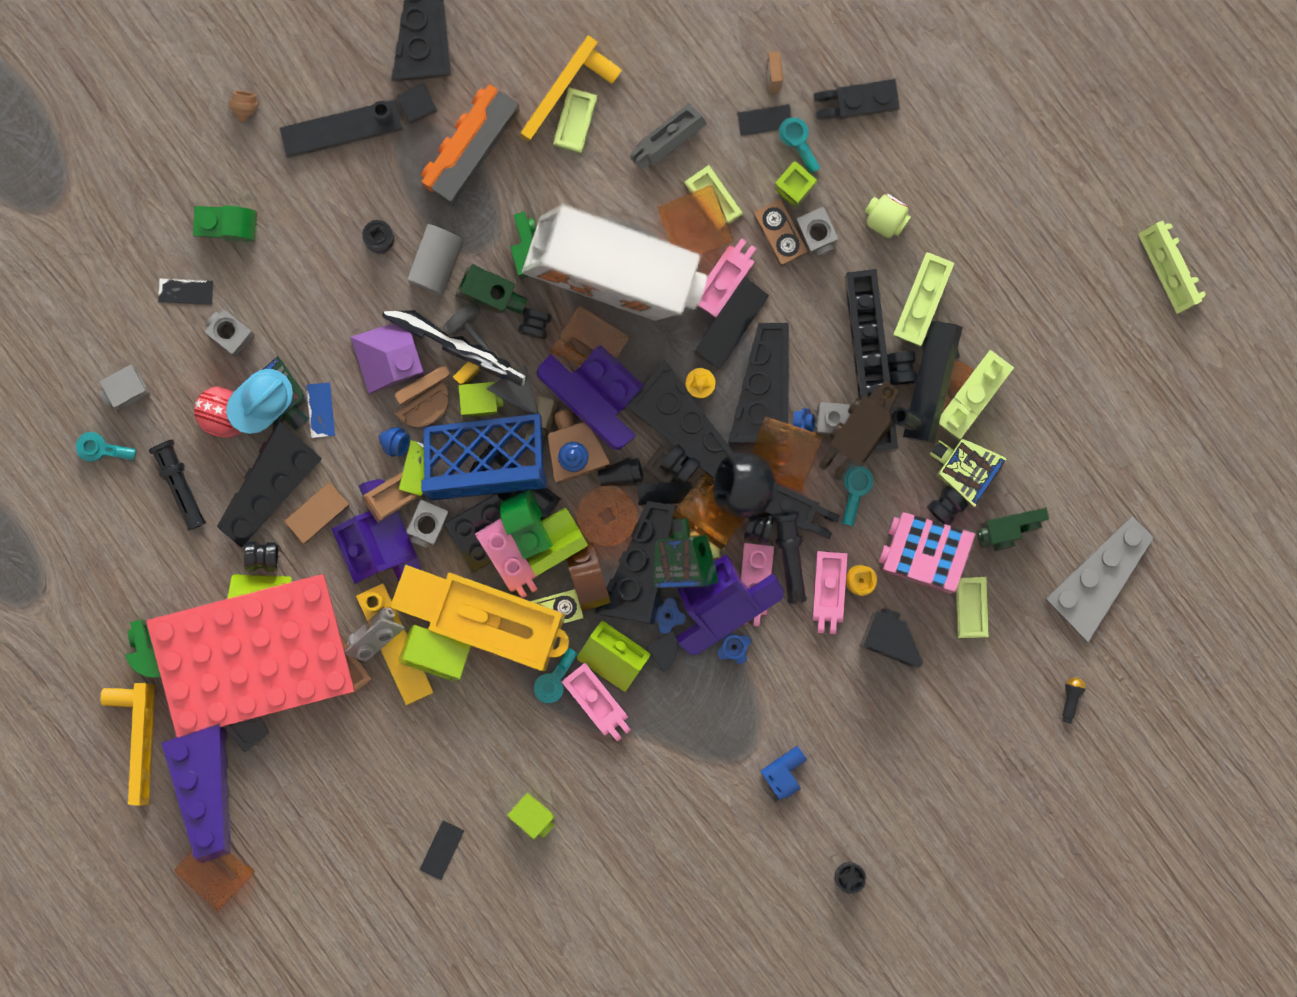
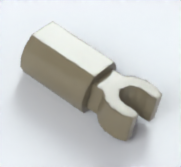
(547, 408)

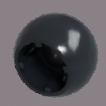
(744, 485)

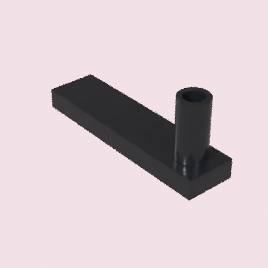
(341, 128)
(932, 383)

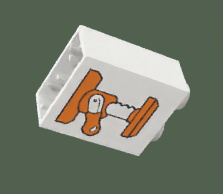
(614, 264)

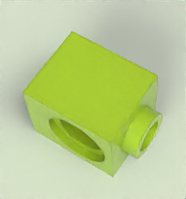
(795, 184)
(478, 401)
(532, 816)

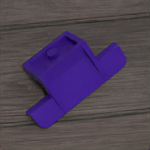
(595, 393)
(374, 546)
(724, 606)

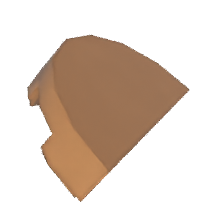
(422, 385)
(425, 409)

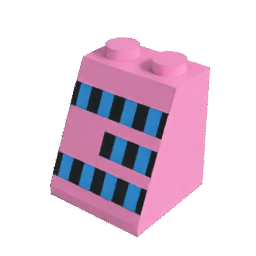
(926, 552)

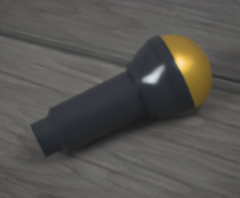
(1074, 690)

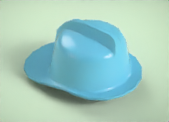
(259, 401)

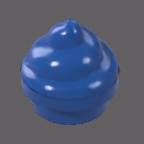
(394, 441)
(573, 456)

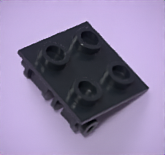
(465, 525)

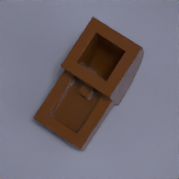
(588, 578)

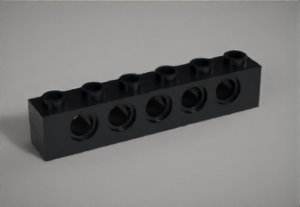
(868, 341)

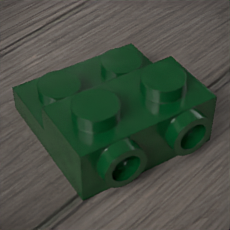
(1004, 531)

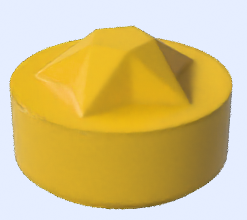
(700, 383)
(861, 580)

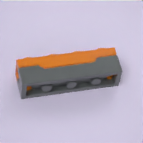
(470, 145)

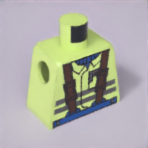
(967, 468)

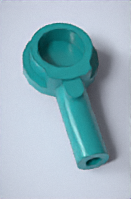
(794, 133)
(92, 447)
(857, 482)
(549, 687)

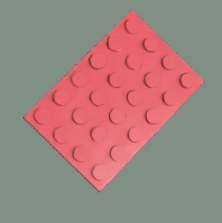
(250, 655)

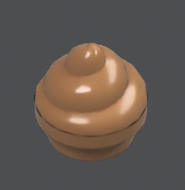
(243, 104)

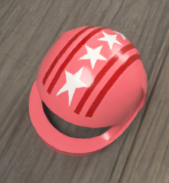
(212, 414)

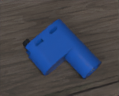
(779, 776)

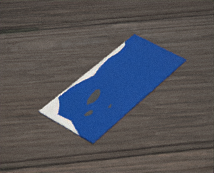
(320, 410)

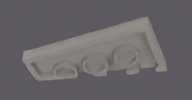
(1096, 583)

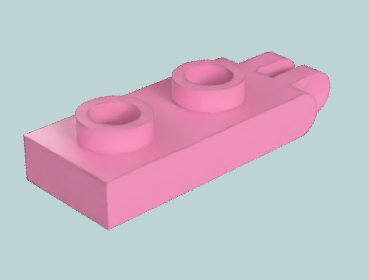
(726, 278)
(506, 557)
(756, 567)
(829, 589)
(596, 701)

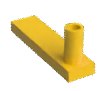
(584, 55)
(410, 681)
(143, 703)

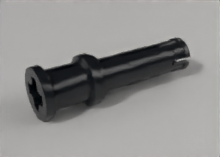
(172, 471)
(789, 543)

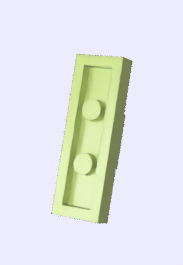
(1170, 266)
(923, 299)
(975, 394)

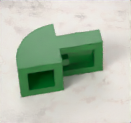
(225, 223)
(526, 231)
(522, 520)
(144, 659)

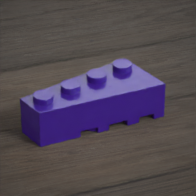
(200, 782)

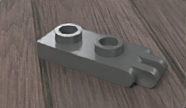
(668, 137)

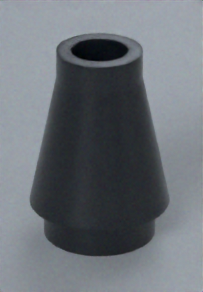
(623, 473)

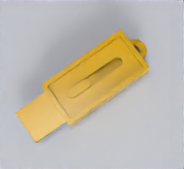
(483, 616)

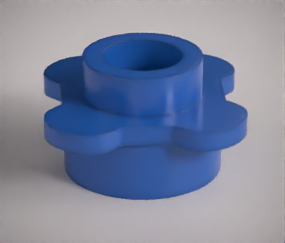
(804, 419)
(676, 616)
(739, 654)

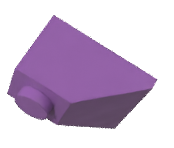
(387, 357)

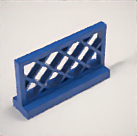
(479, 481)

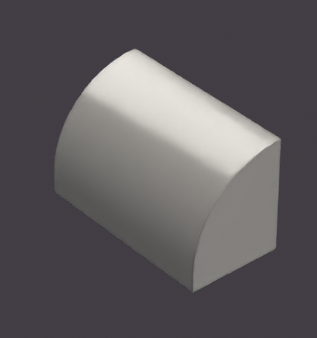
(435, 259)

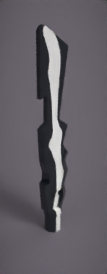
(457, 345)

